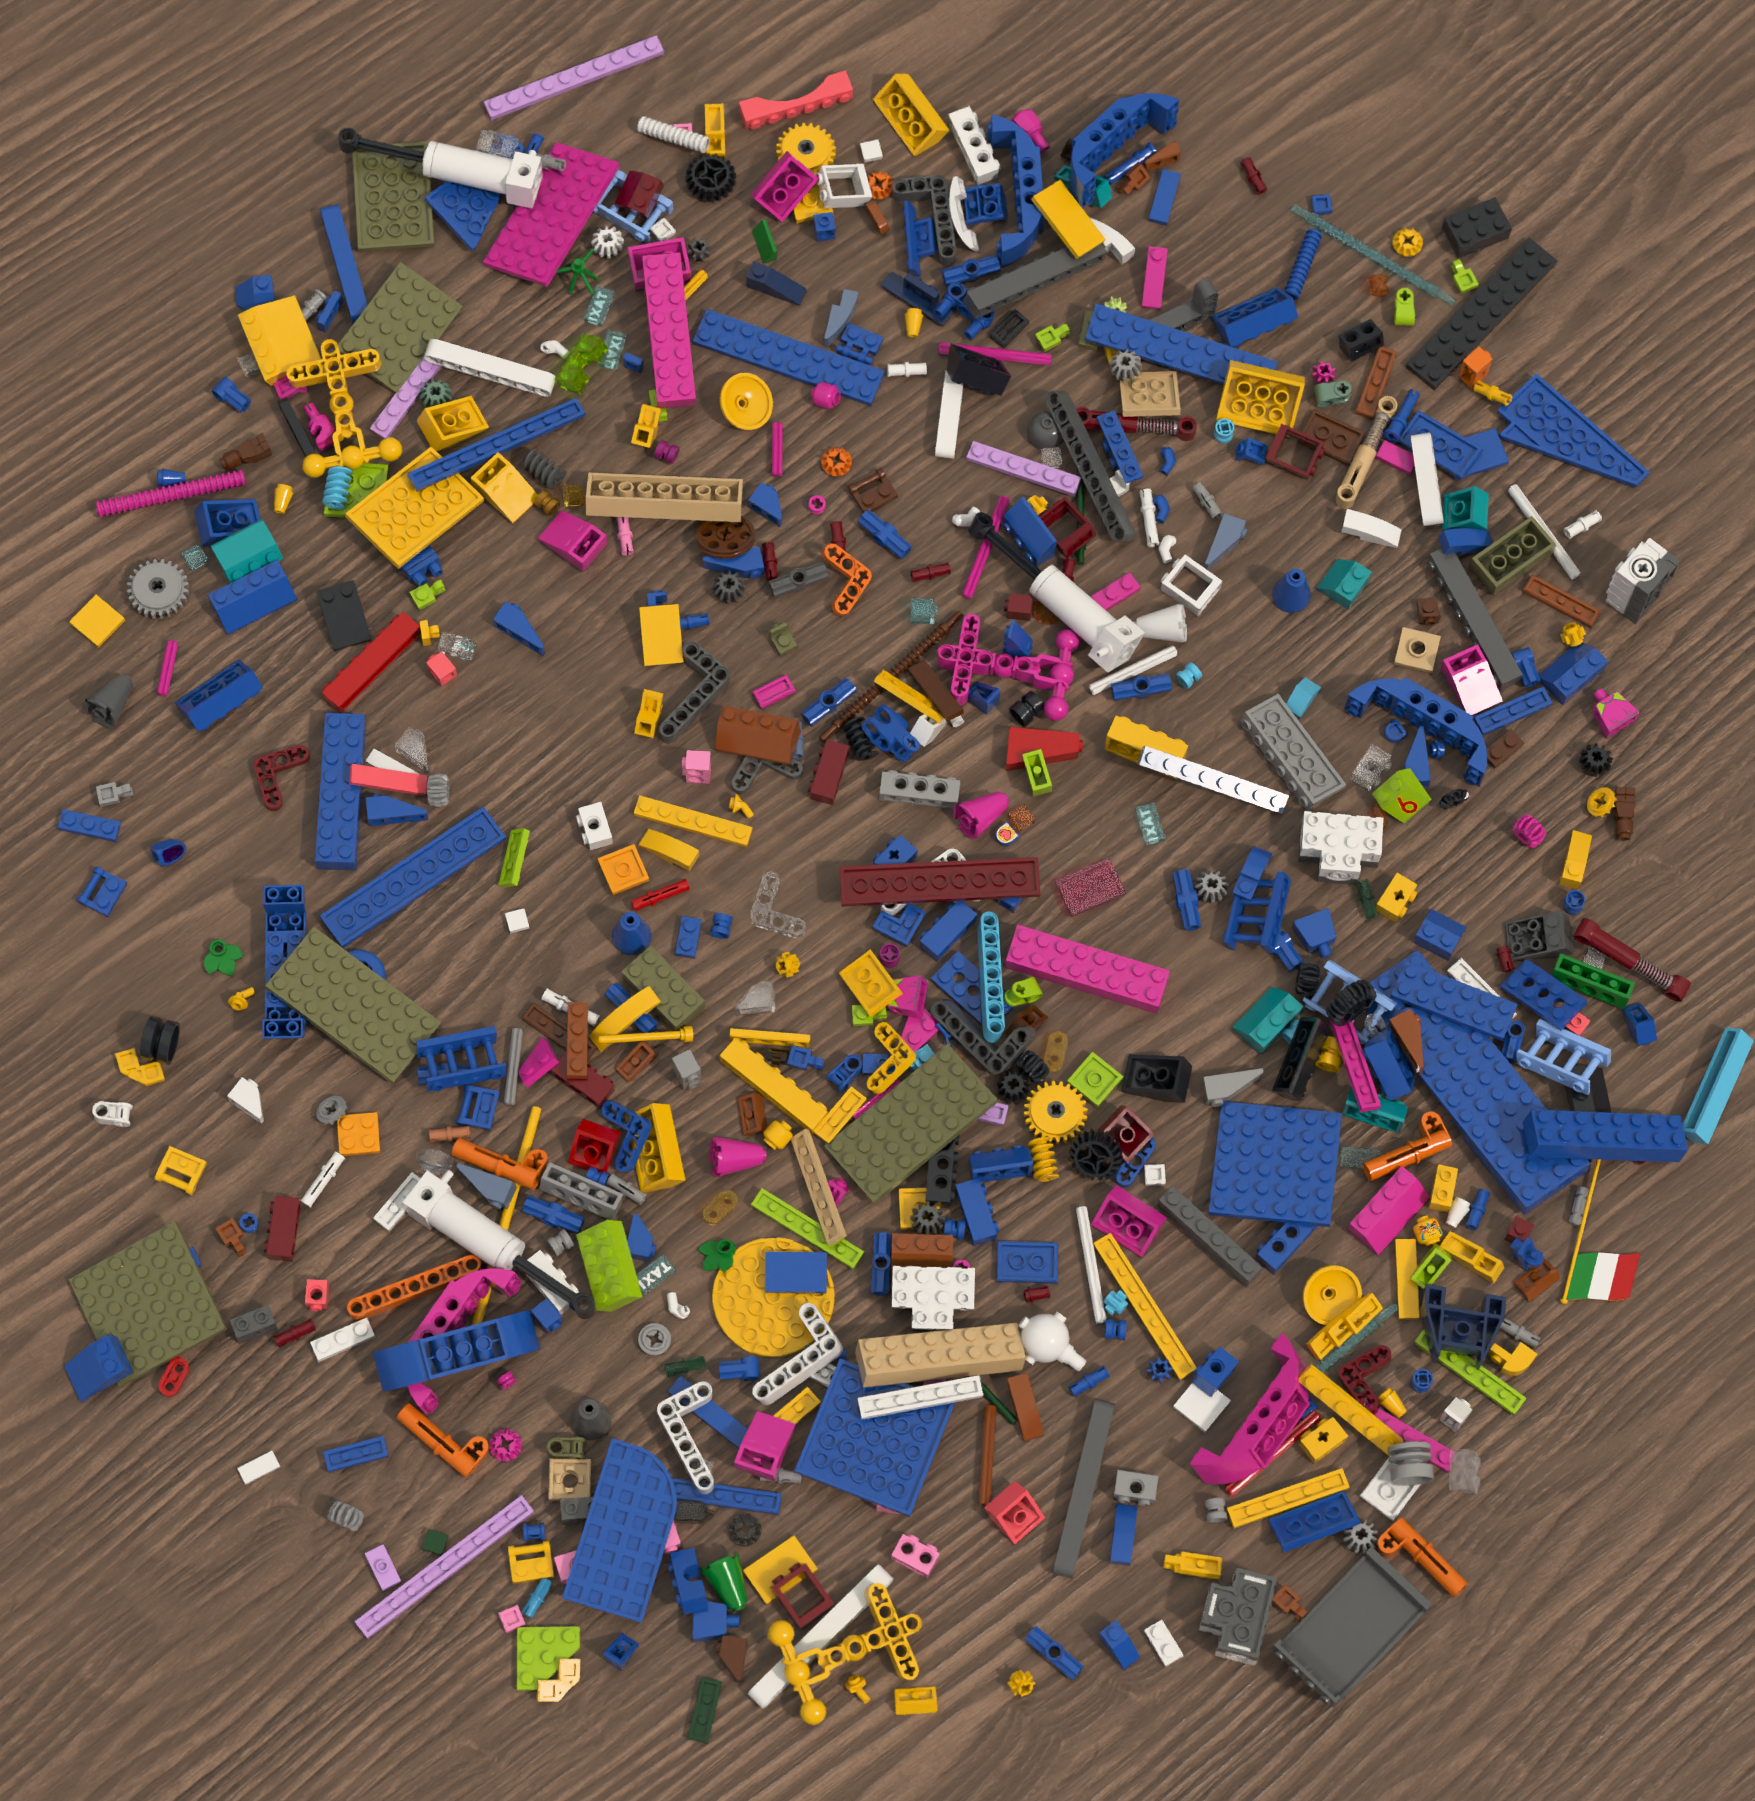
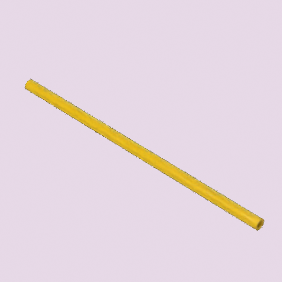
(507, 1213)

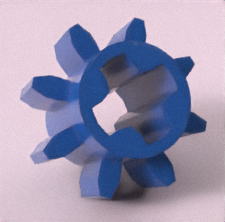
(1157, 1365)

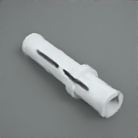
(1149, 517)
(561, 1003)
(336, 1161)

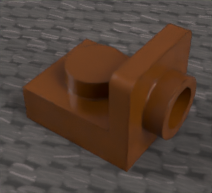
(1428, 612)

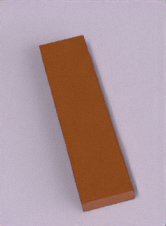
(1375, 382)
(1561, 601)

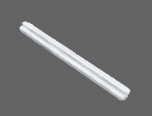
(1529, 511)
(1091, 1265)

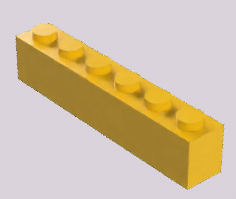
(772, 1085)

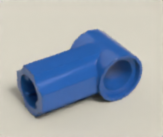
(227, 392)
(1525, 662)
(1512, 1042)
(745, 1369)

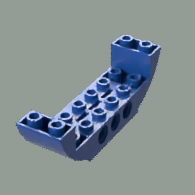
(1111, 131)
(1026, 184)
(1428, 710)
(284, 932)
(456, 1350)

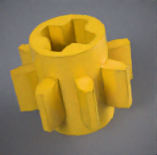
(1038, 504)
(1572, 634)
(787, 964)
(1021, 1683)

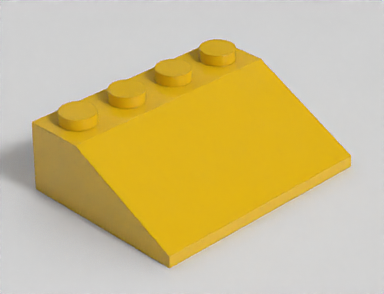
(278, 337)
(1260, 397)

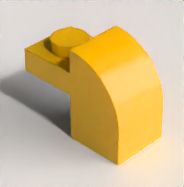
(647, 426)
(649, 714)
(1515, 1363)

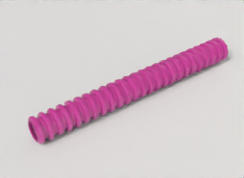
(170, 493)

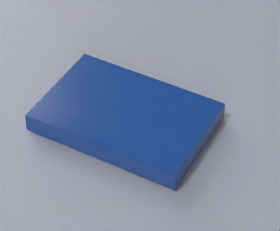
(1492, 454)
(1027, 1262)
(796, 1272)

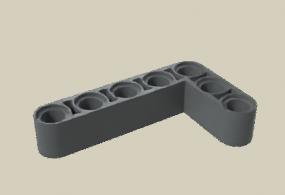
(938, 211)
(1194, 311)
(697, 695)
(975, 1047)

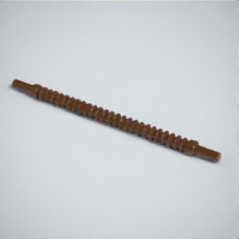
(943, 628)

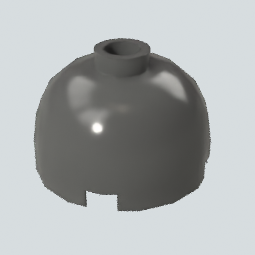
(1043, 431)

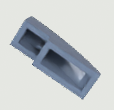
(840, 316)

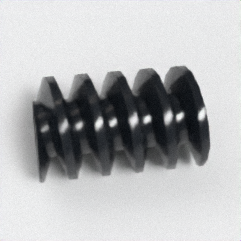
(858, 741)

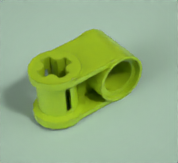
(1404, 310)
(1023, 992)

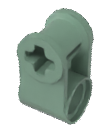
(1330, 393)

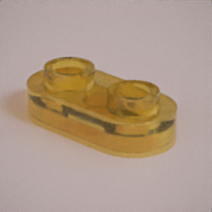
(1056, 1050)
(719, 1207)

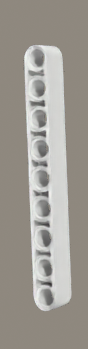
(821, 1635)

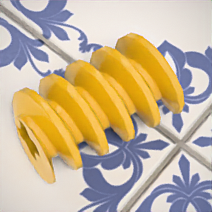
(1041, 1159)

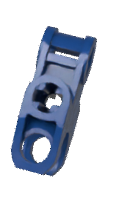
(891, 733)

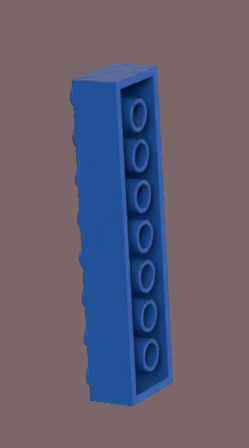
(339, 800)
(1605, 1136)

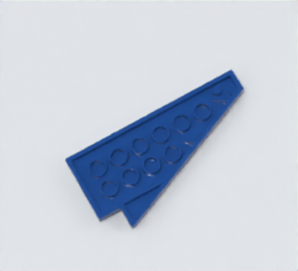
(1554, 427)

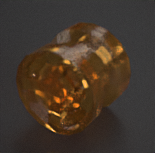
(1378, 285)

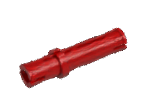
(652, 898)

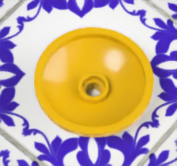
(755, 401)
(1344, 1292)

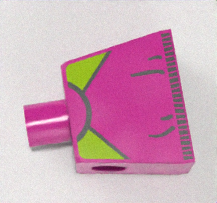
(1613, 712)
(913, 998)

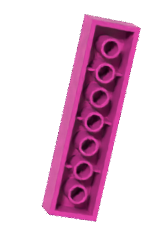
(668, 330)
(1087, 969)

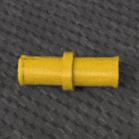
(1492, 393)

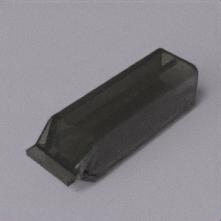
(691, 1512)

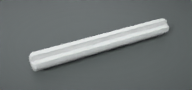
(1133, 669)

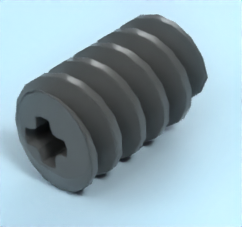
(542, 469)

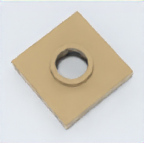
(1407, 658)
(559, 1469)

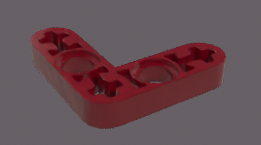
(272, 767)
(1358, 1374)

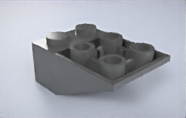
(1540, 937)

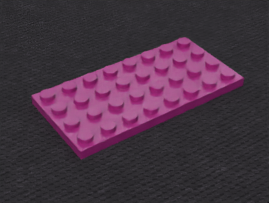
(541, 237)

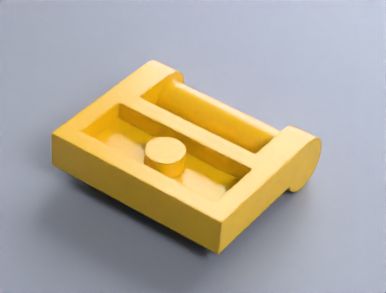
(183, 1164)
(531, 1569)

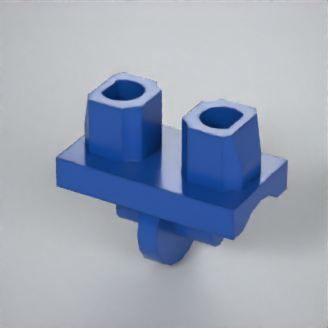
(1526, 1253)

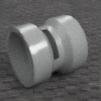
(560, 1242)
(1215, 1510)

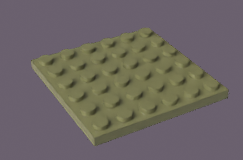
(150, 1300)

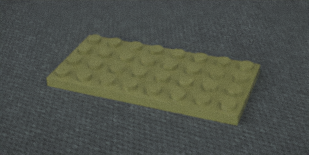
(352, 1005)
(911, 1123)

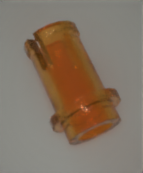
(1379, 812)

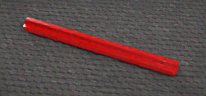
(1296, 1433)

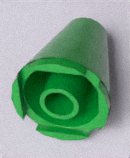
(727, 1580)

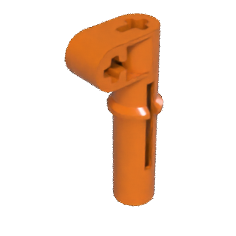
(1413, 1151)
(503, 1166)
(460, 1459)
(1422, 1553)

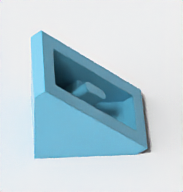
(1302, 696)

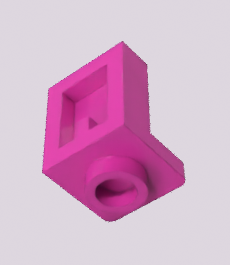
(285, 389)
(838, 1189)

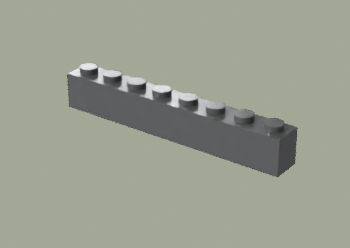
(1029, 279)
(1474, 617)

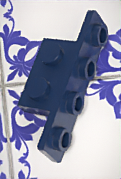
(916, 294)

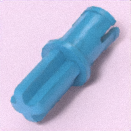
(537, 1598)

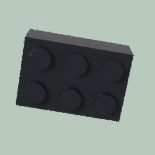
(1476, 227)

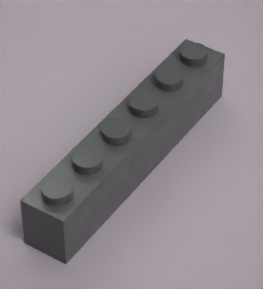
(1209, 1236)

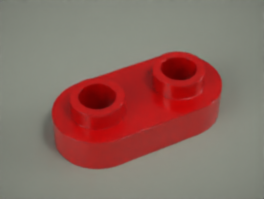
(172, 1377)

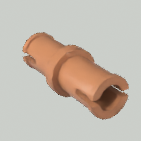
(450, 1133)

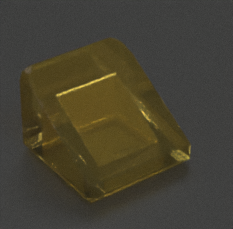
(573, 495)

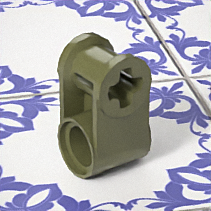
(568, 1448)

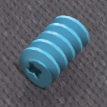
(336, 487)

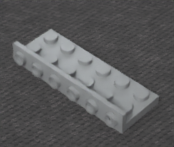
(1292, 752)

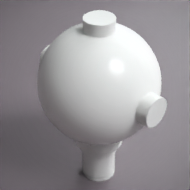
(1047, 1340)

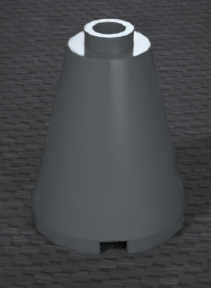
(109, 700)
(591, 1419)

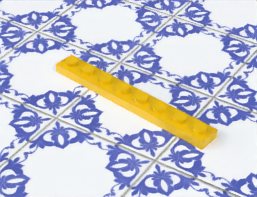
(1145, 1306)

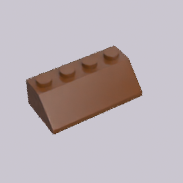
(757, 735)

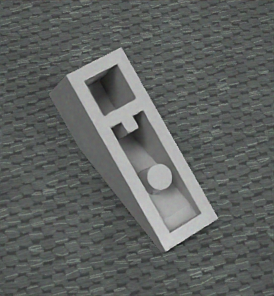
(1226, 1086)

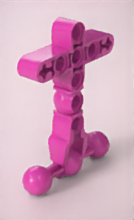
(1060, 674)

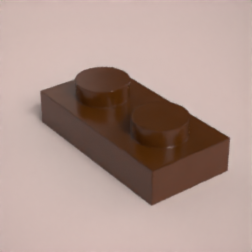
(1503, 748)

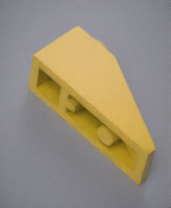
(1575, 860)

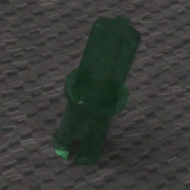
(1366, 899)
(685, 1366)

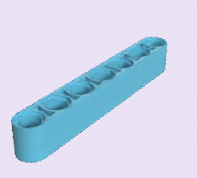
(988, 984)

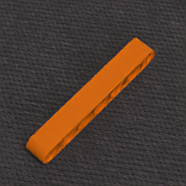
(404, 1288)

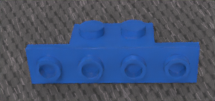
(920, 238)
(1118, 448)

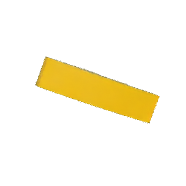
(1344, 1325)

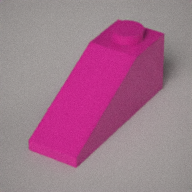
(1154, 277)

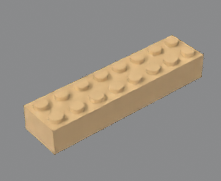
(664, 497)
(940, 1355)

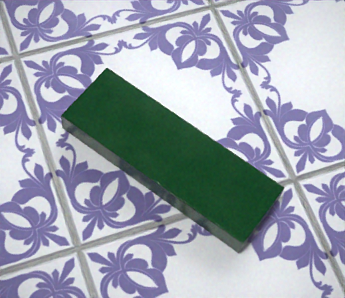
(704, 1710)

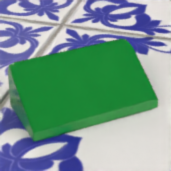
(765, 242)

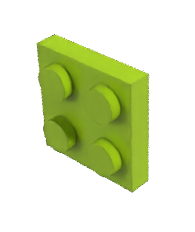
(1095, 1079)

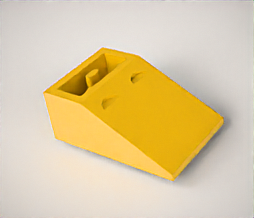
(504, 488)

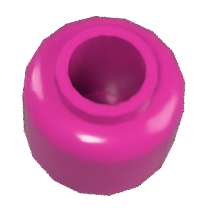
(825, 395)

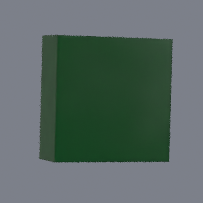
(435, 1542)

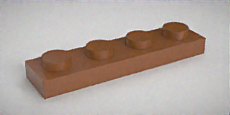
(577, 1040)

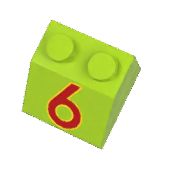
(1402, 795)

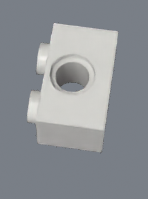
(594, 815)

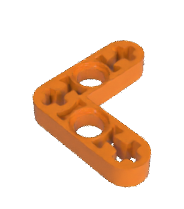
(852, 574)

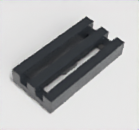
(999, 339)

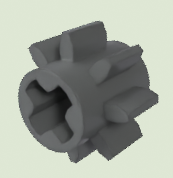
(693, 250)

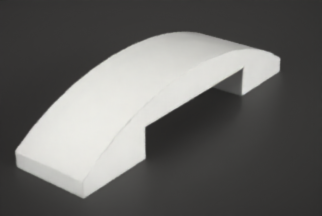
(957, 193)

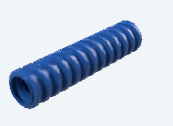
(1303, 263)

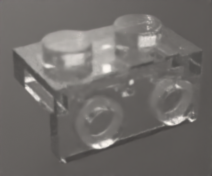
(1464, 1471)

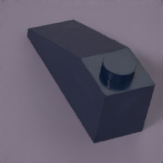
(773, 283)

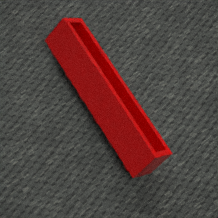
(371, 662)

